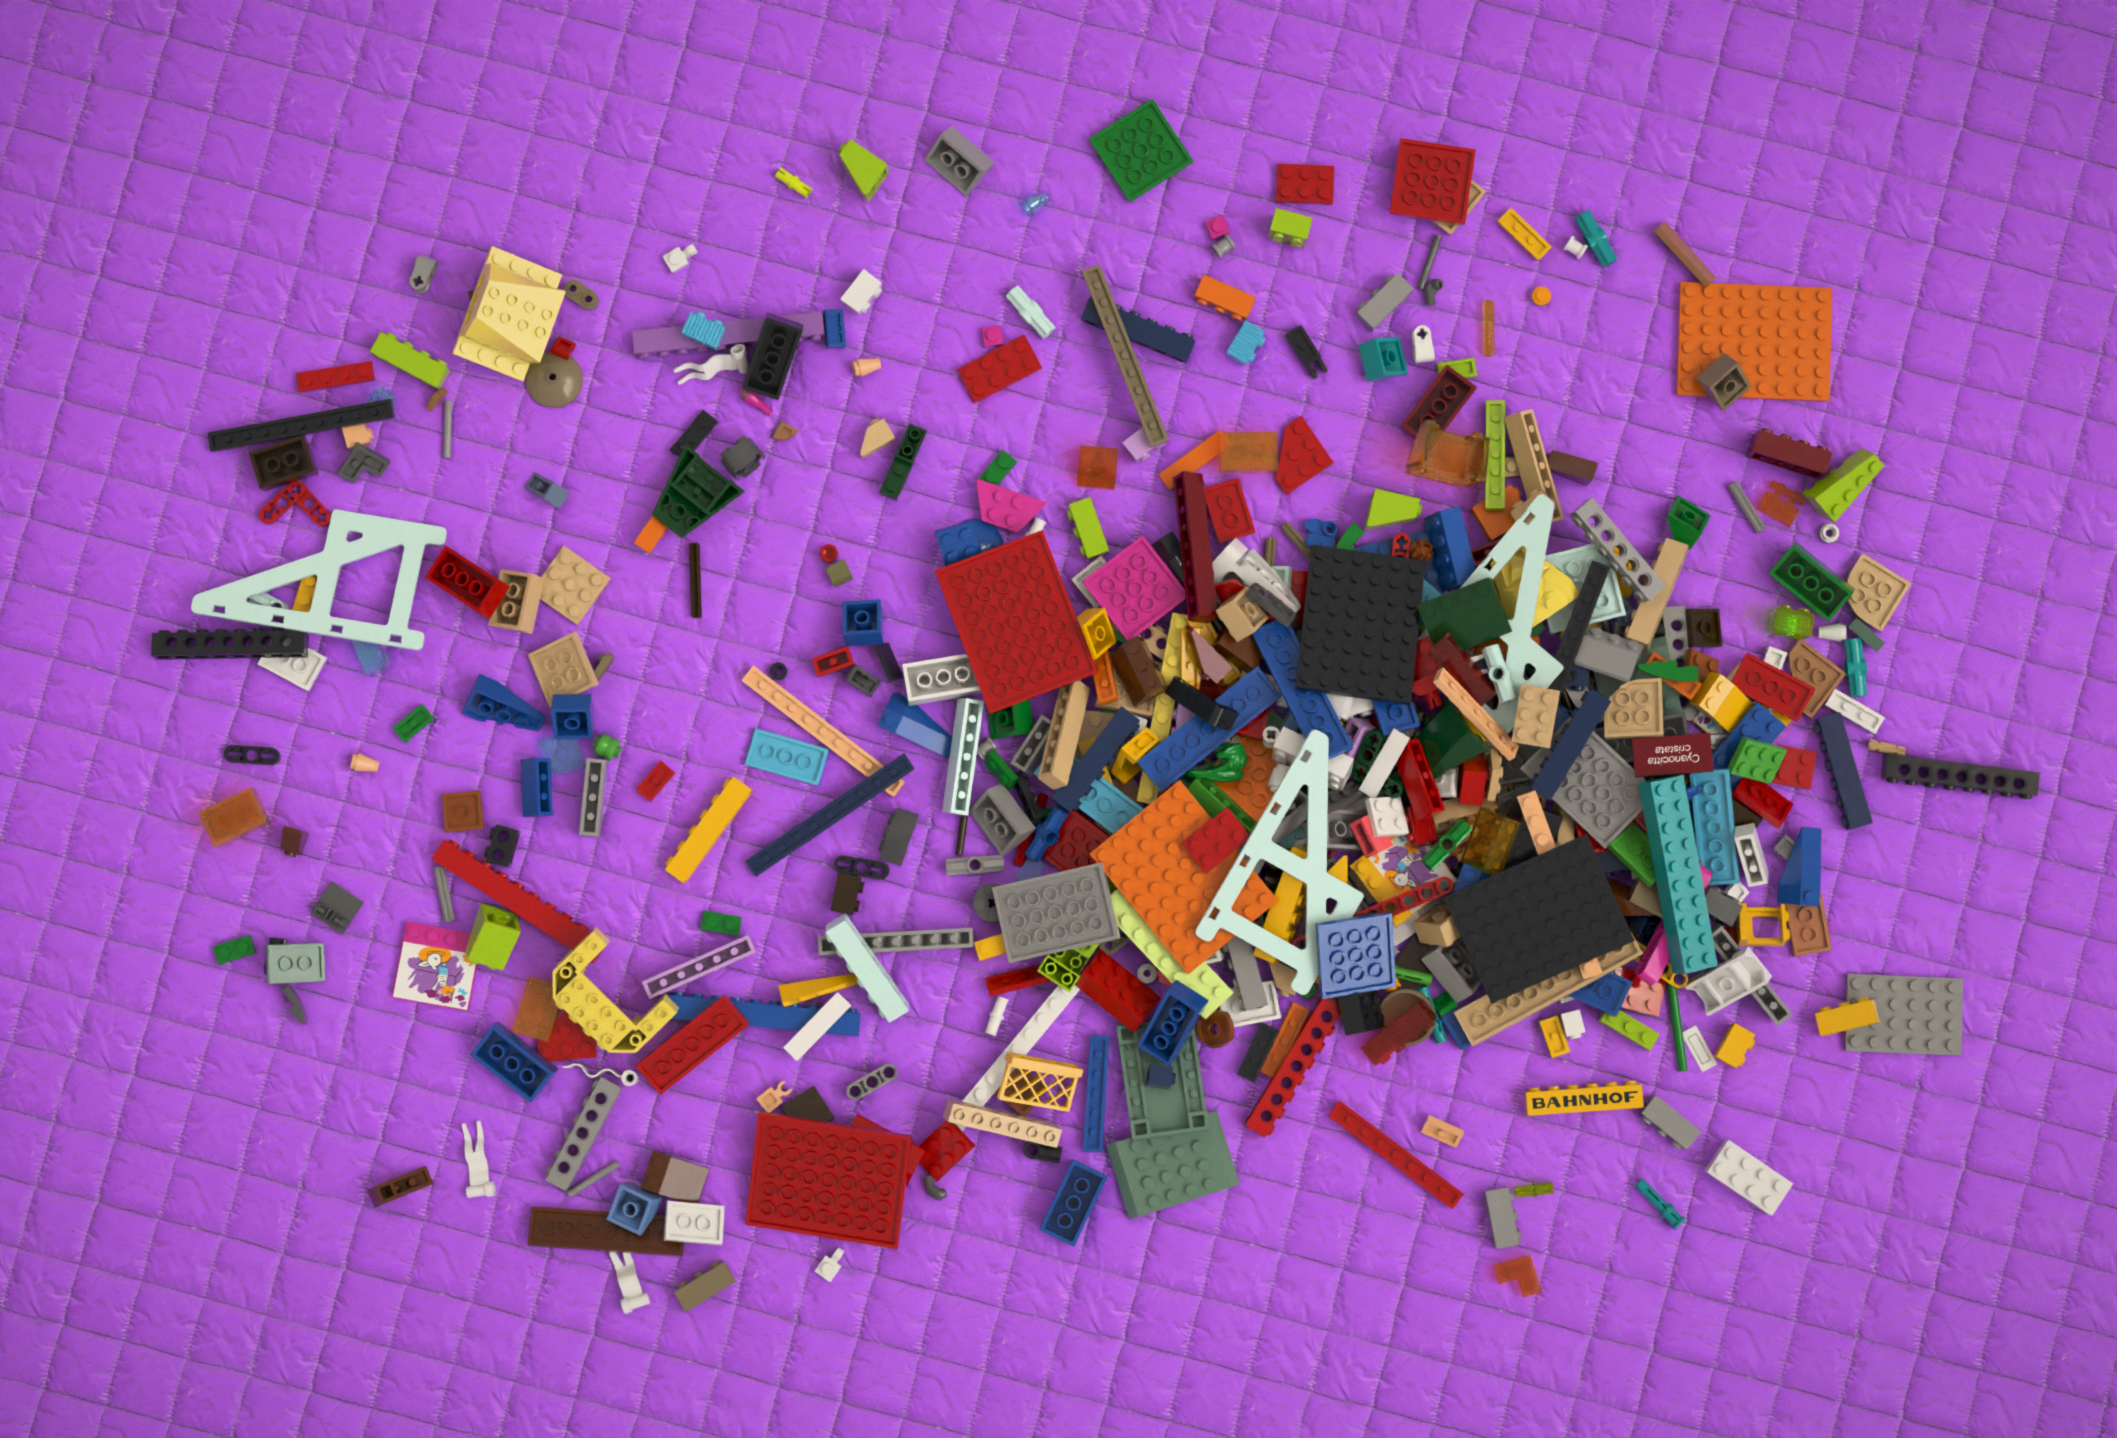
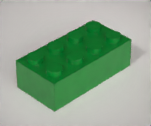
(1811, 581)

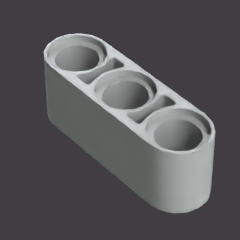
(862, 1082)

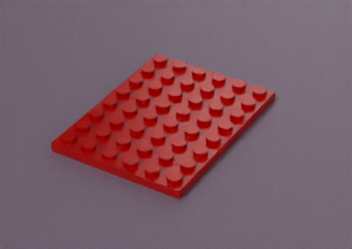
(1016, 622)
(828, 1180)

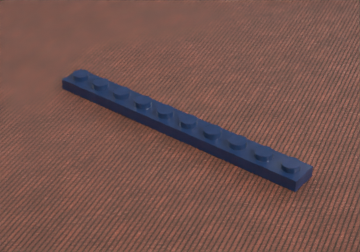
(830, 814)

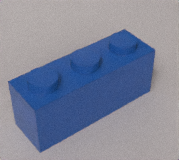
(536, 787)

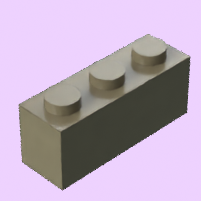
(704, 1285)

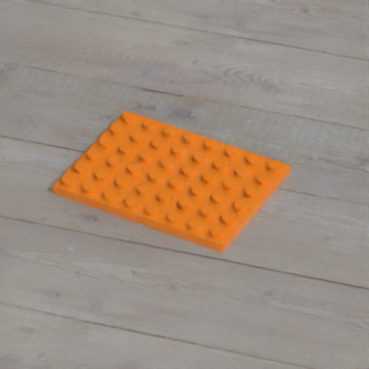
(1770, 330)
(1167, 883)

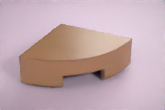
(436, 399)
(784, 432)

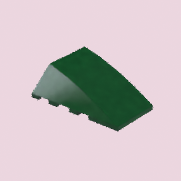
(693, 494)
(1449, 740)

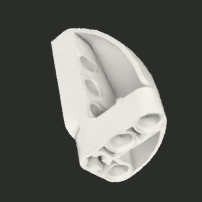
(1248, 569)

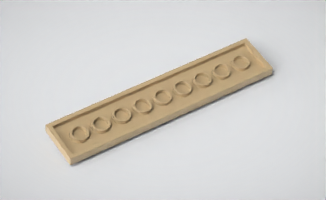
(1483, 1020)

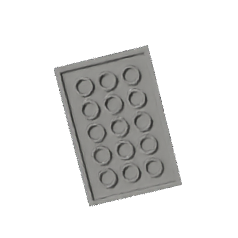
(1598, 788)
(1056, 912)
(1913, 1014)

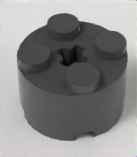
(742, 458)
(981, 904)

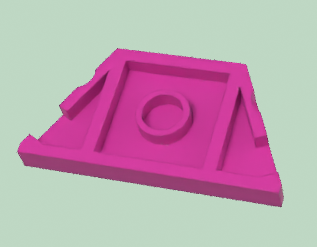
(1006, 507)

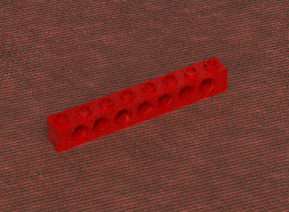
(1274, 1086)

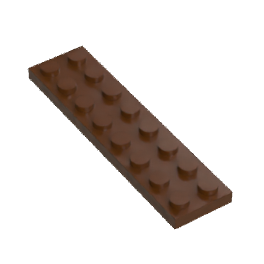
(595, 1233)

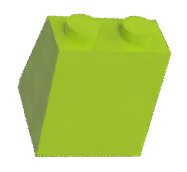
(863, 168)
(1391, 509)
(492, 937)

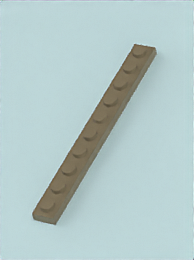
(1125, 356)

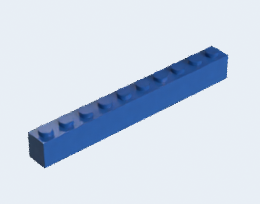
(767, 1015)

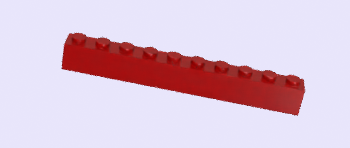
(511, 894)

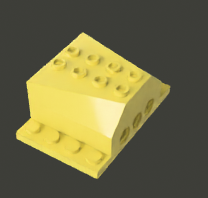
(509, 314)

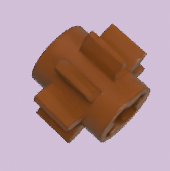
(1421, 550)

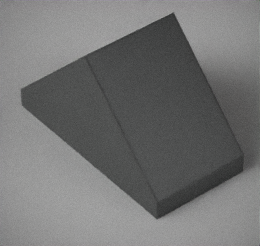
(862, 680)

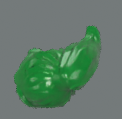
(1230, 767)

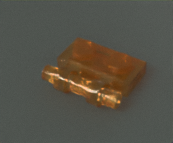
(1777, 508)

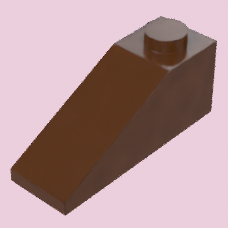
(400, 1186)

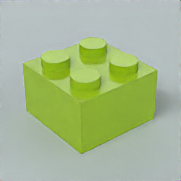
(1290, 228)

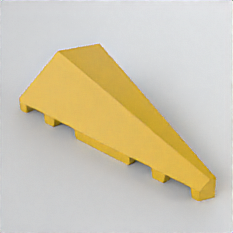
(805, 990)

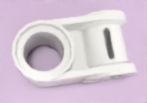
(1422, 348)

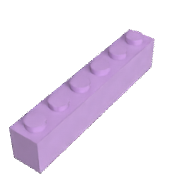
(699, 967)

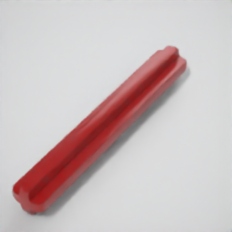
(1020, 856)

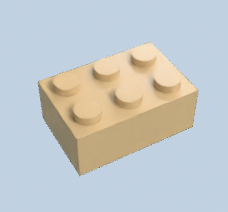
(520, 604)
(1535, 716)

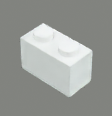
(862, 292)

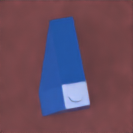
(495, 702)
(914, 726)
(1802, 873)

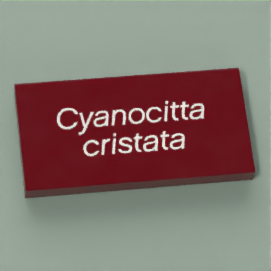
(1672, 755)

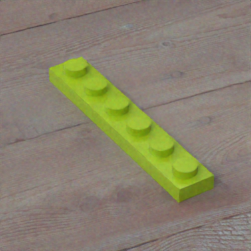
(1496, 459)

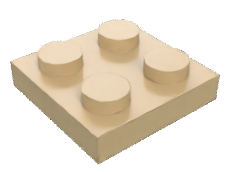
(1496, 772)

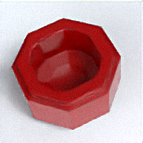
(828, 553)

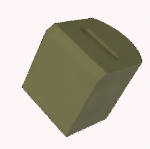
(839, 573)

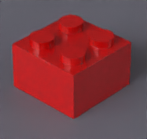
(1472, 781)

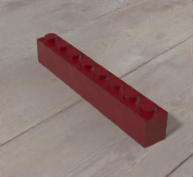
(1195, 547)

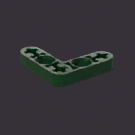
(1362, 762)

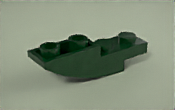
(903, 462)

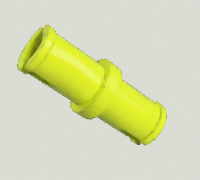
(793, 182)

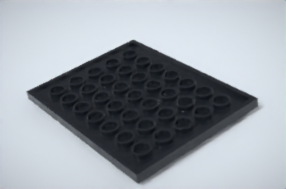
(1360, 625)
(1539, 918)

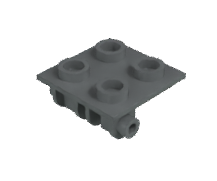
(1508, 801)
(336, 907)

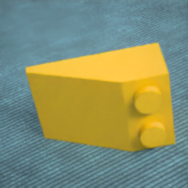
(1721, 701)

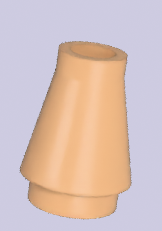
(865, 366)
(363, 763)

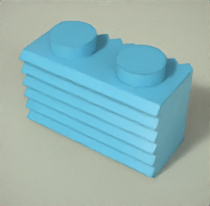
(703, 330)
(1245, 343)

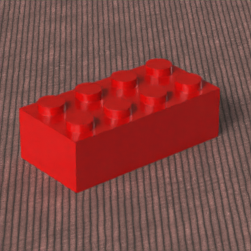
(467, 582)
(1117, 990)

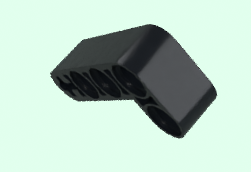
(1201, 704)

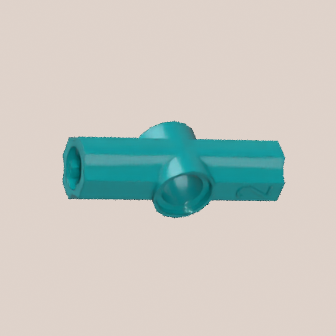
(1596, 239)
(1855, 667)

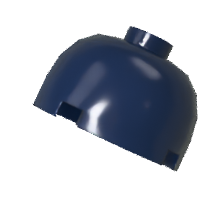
(1644, 927)

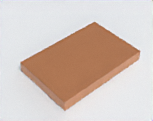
(1808, 929)

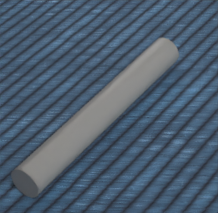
(447, 429)
(594, 1178)

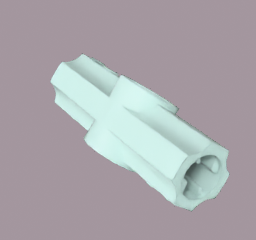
(1030, 312)
(1503, 685)

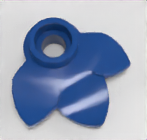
(1318, 534)

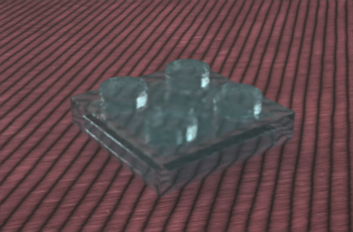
(563, 753)

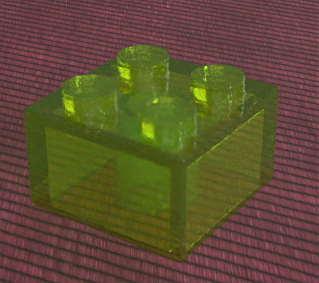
(1791, 623)

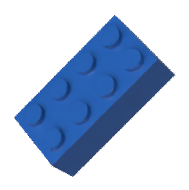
(1450, 548)
(1172, 1023)
(514, 1062)
(1073, 1202)

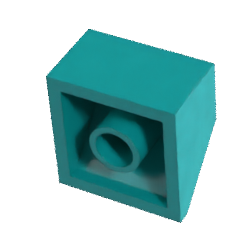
(1382, 359)

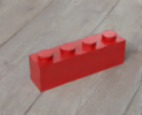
(1419, 781)

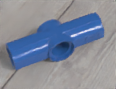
(1046, 833)

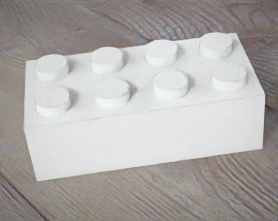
(939, 679)
(1288, 746)
(1748, 1177)

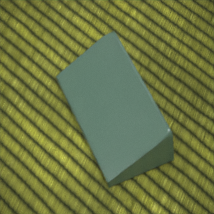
(1866, 634)

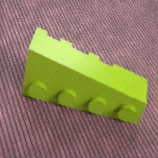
(1843, 485)

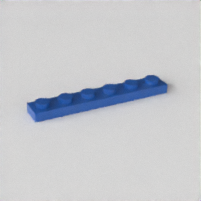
(1096, 1093)

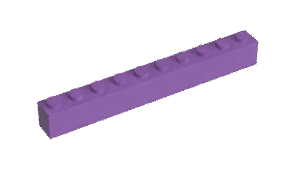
(744, 332)

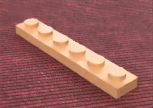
(1475, 714)

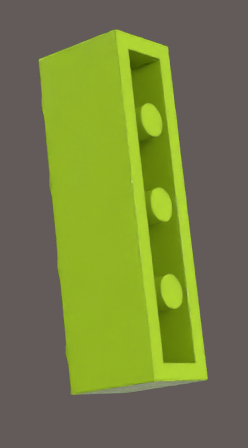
(409, 360)

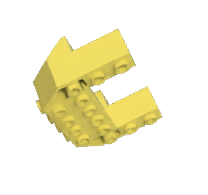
(595, 1010)

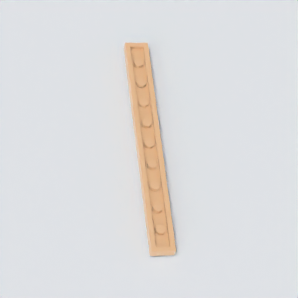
(816, 725)
(1543, 842)

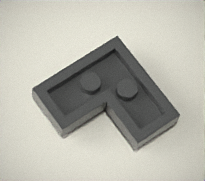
(362, 458)

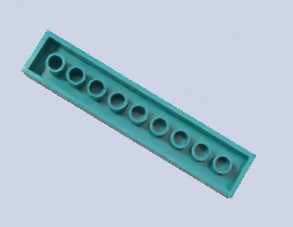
(1678, 874)

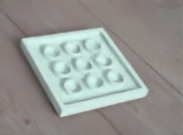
(1575, 565)

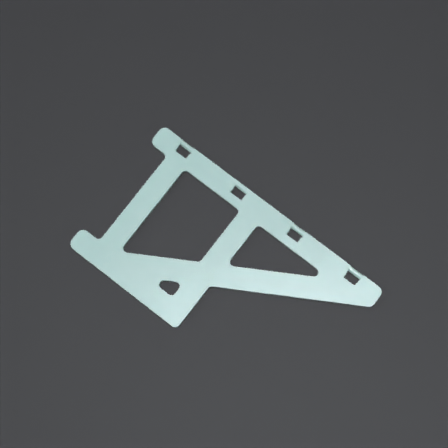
(378, 536)
(1521, 646)
(1310, 869)

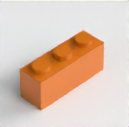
(1224, 298)

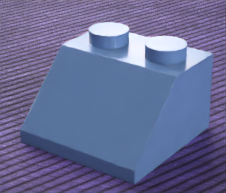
(633, 1207)

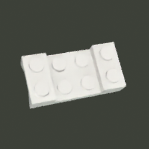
(1729, 980)

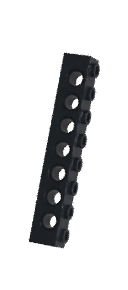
(161, 651)
(2028, 779)

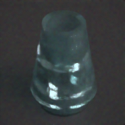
(1034, 203)

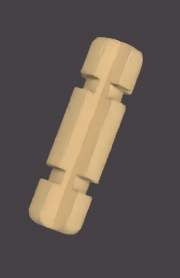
(1886, 748)

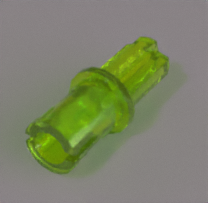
(1534, 1189)

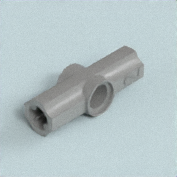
(961, 866)

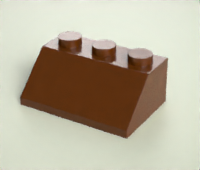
(1138, 671)

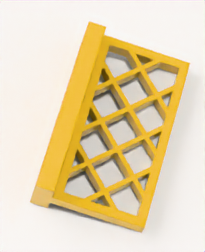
(1038, 1065)

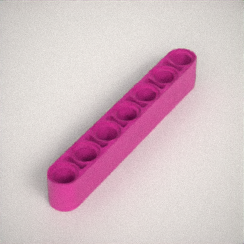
(1657, 954)

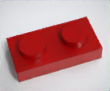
(655, 781)

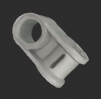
(423, 270)

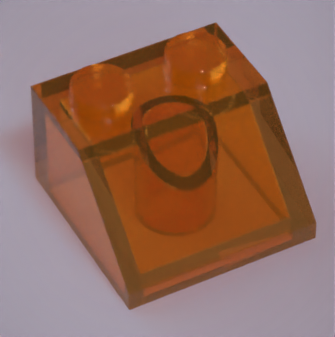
(1097, 467)

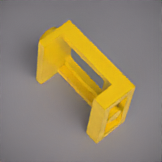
(1126, 763)
(1745, 926)

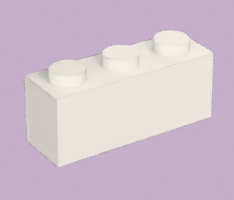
(1751, 855)

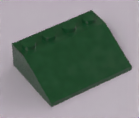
(1467, 614)

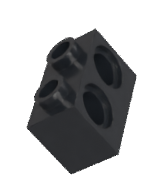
(508, 847)

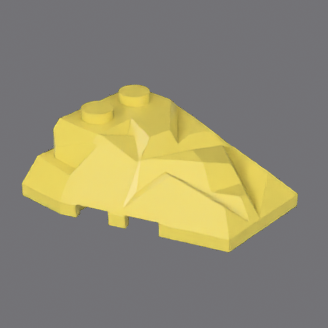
(1554, 592)

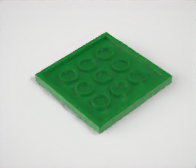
(1141, 150)

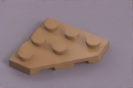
(1816, 671)

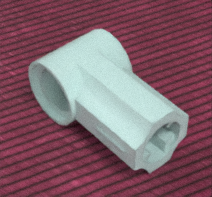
(267, 600)

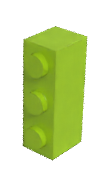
(1088, 529)
(1630, 1029)

